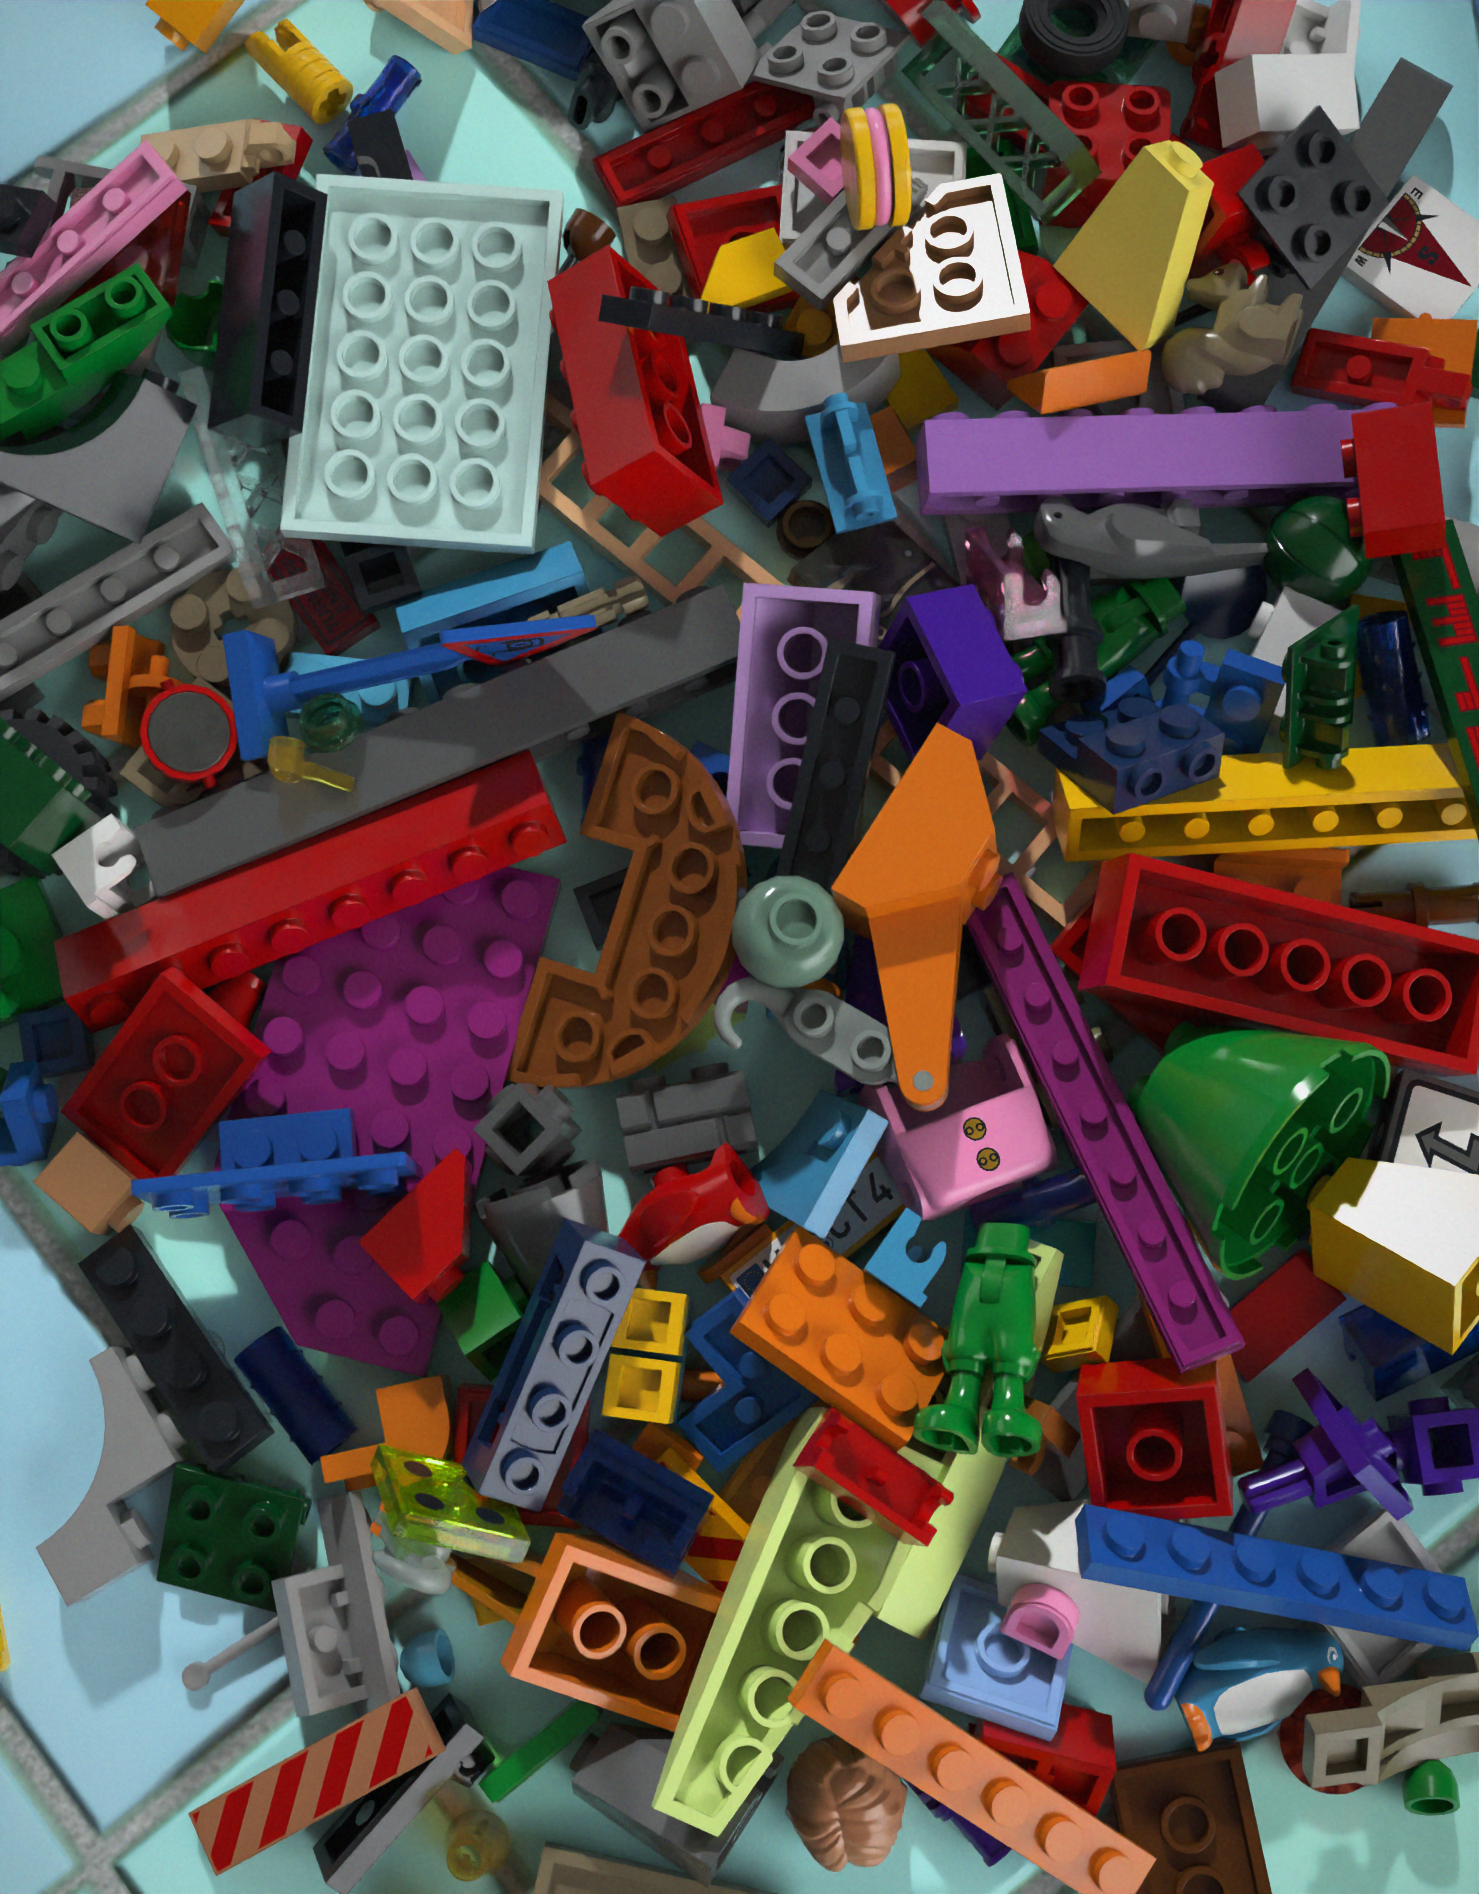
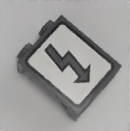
(1428, 1125)

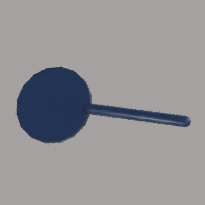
(1217, 607)

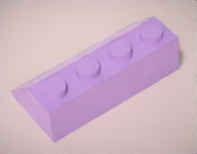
(775, 693)

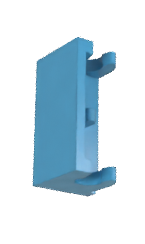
(900, 1270)

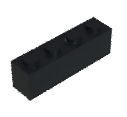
(267, 311)

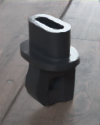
(593, 94)

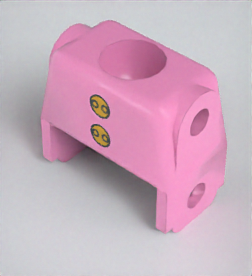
(973, 1144)

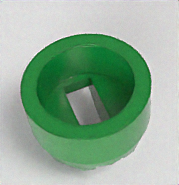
(1430, 1789)

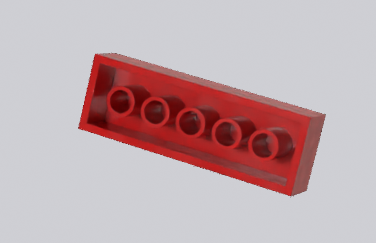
(1282, 964)

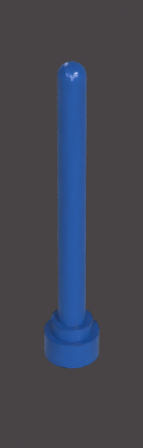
(1279, 1434)

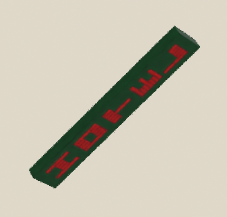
(1446, 627)

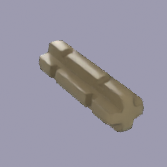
(626, 597)

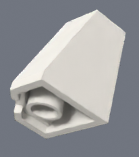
(1115, 1621)

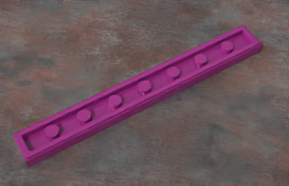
(1102, 1132)

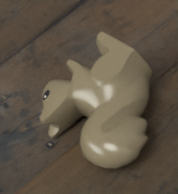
(1244, 336)

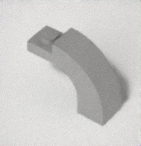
(775, 395)

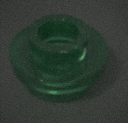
(330, 723)

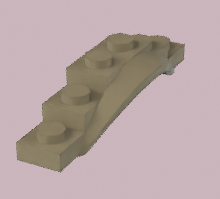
(1397, 1725)

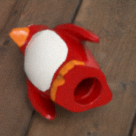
(693, 1213)

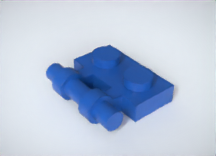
(1240, 693)

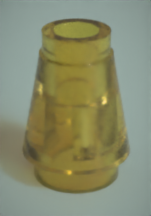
(486, 1834)

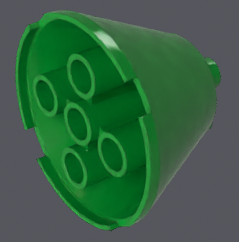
(1251, 1127)

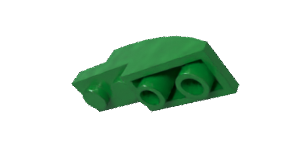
(79, 352)

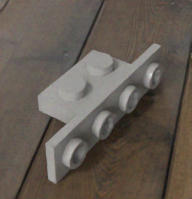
(337, 1620)

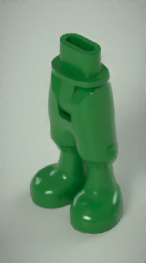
(1131, 622)
(995, 1330)

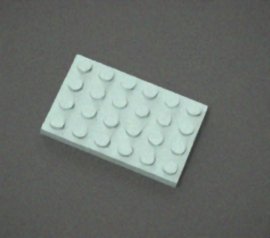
(427, 366)

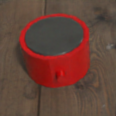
(188, 733)

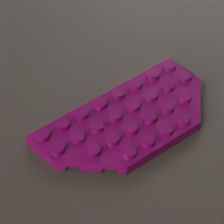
(416, 1038)

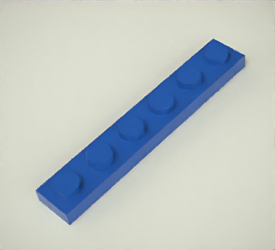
(1274, 1577)

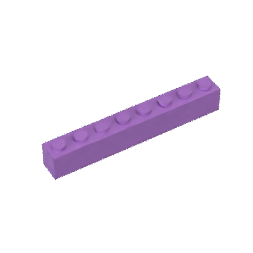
(1133, 458)

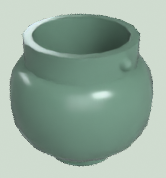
(787, 931)

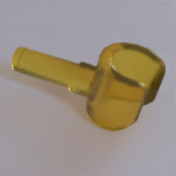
(288, 765)

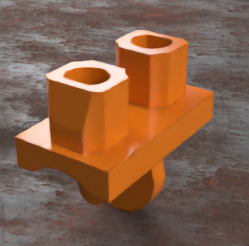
(133, 676)

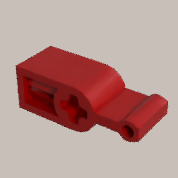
(1230, 34)

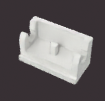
(101, 865)

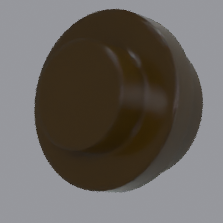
(804, 528)

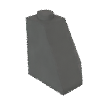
(620, 1781)

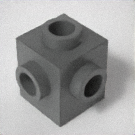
(508, 1129)

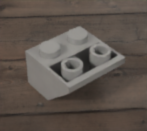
(672, 54)

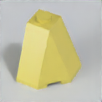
(1142, 243)

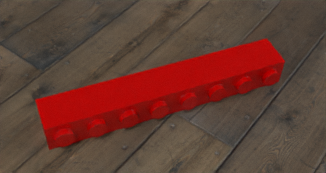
(312, 889)

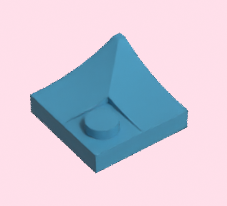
(819, 1161)

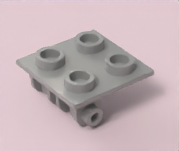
(833, 61)

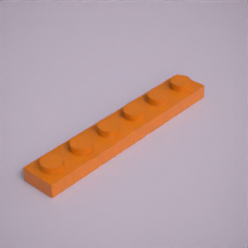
(967, 1775)

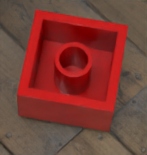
(1155, 1439)

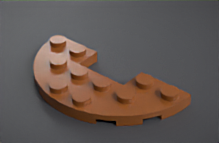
(669, 928)

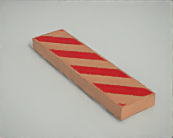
(317, 1781)

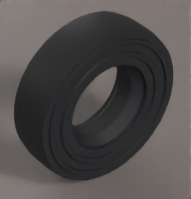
(1071, 54)

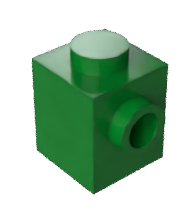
(485, 1316)

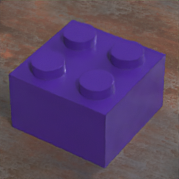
(949, 670)

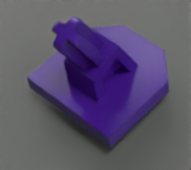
(1330, 1460)

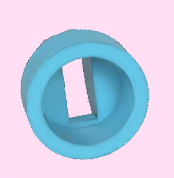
(428, 1659)

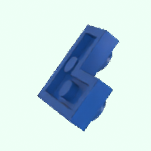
(750, 1400)

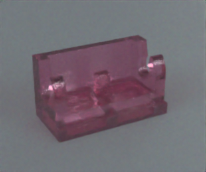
(1010, 591)

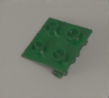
(1320, 692)
(229, 1535)

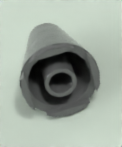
(530, 1219)

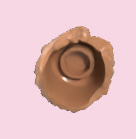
(844, 1804)

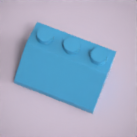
(486, 598)

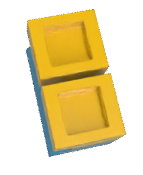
(650, 1371)

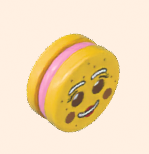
(876, 166)

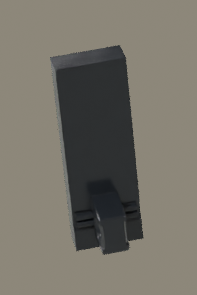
(382, 1815)

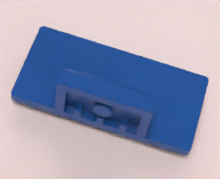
(282, 1157)

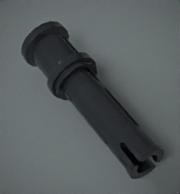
(1075, 651)

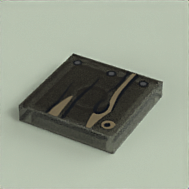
(875, 561)

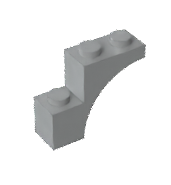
(139, 1447)

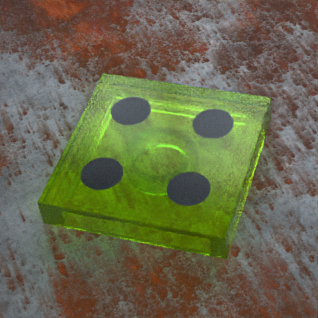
(439, 1506)

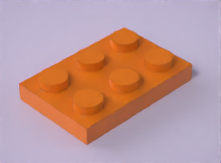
(844, 1337)

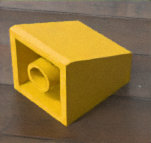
(1401, 1244)

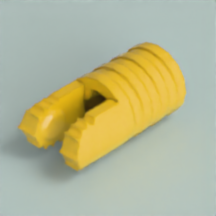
(301, 72)

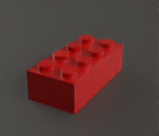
(632, 401)

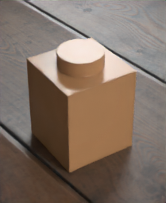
(91, 1186)

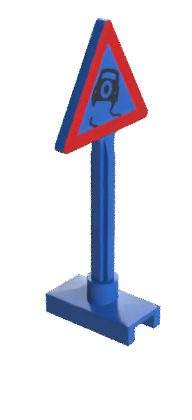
(264, 695)

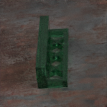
(1007, 93)

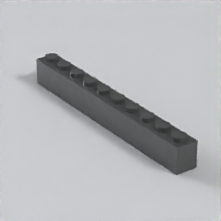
(532, 706)

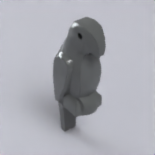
(1138, 540)

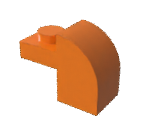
(413, 1417)

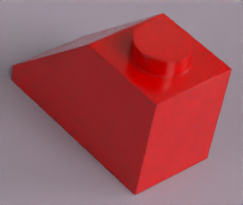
(427, 1232)

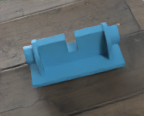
(850, 464)

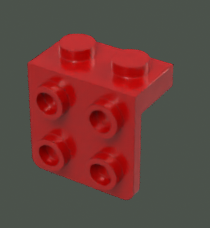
(1113, 126)

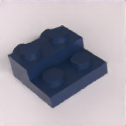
(1134, 751)

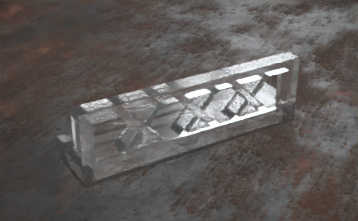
(239, 511)

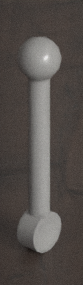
(198, 1674)

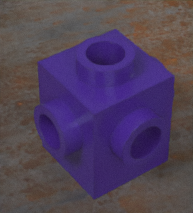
(1454, 1445)

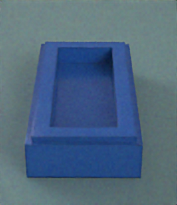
(537, 34)

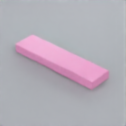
(85, 240)

